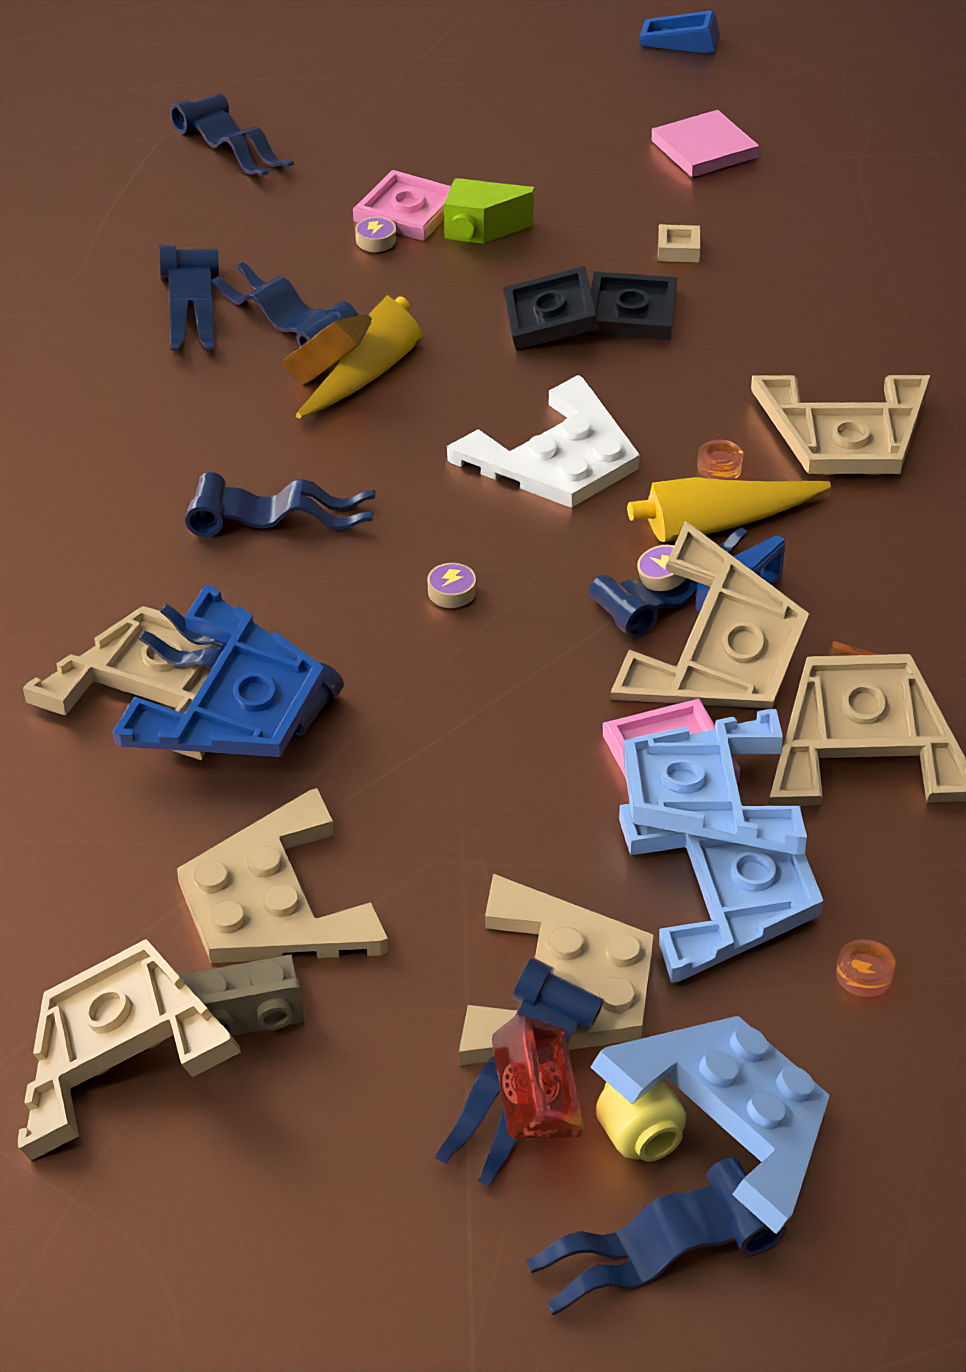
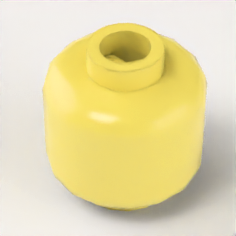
(646, 1128)

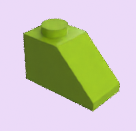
(486, 210)

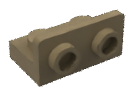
(250, 994)

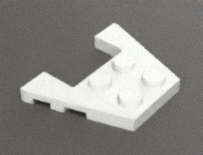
(567, 460)

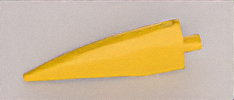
(384, 344)
(718, 503)

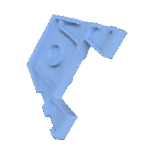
(692, 788)
(746, 890)
(741, 1086)

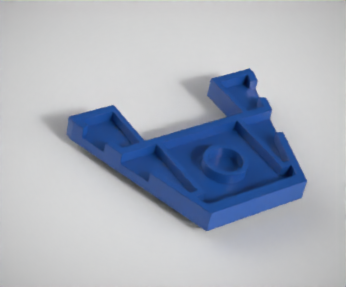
(247, 699)

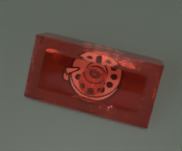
(536, 1080)

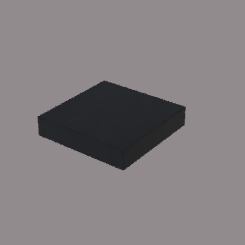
(634, 305)
(550, 308)

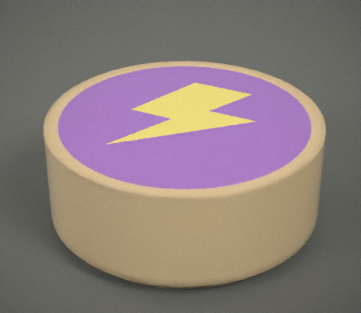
(375, 234)
(653, 569)
(451, 585)

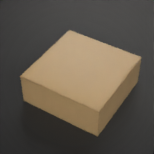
(679, 243)

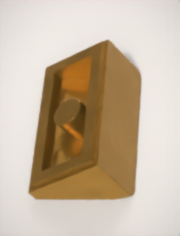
(326, 348)

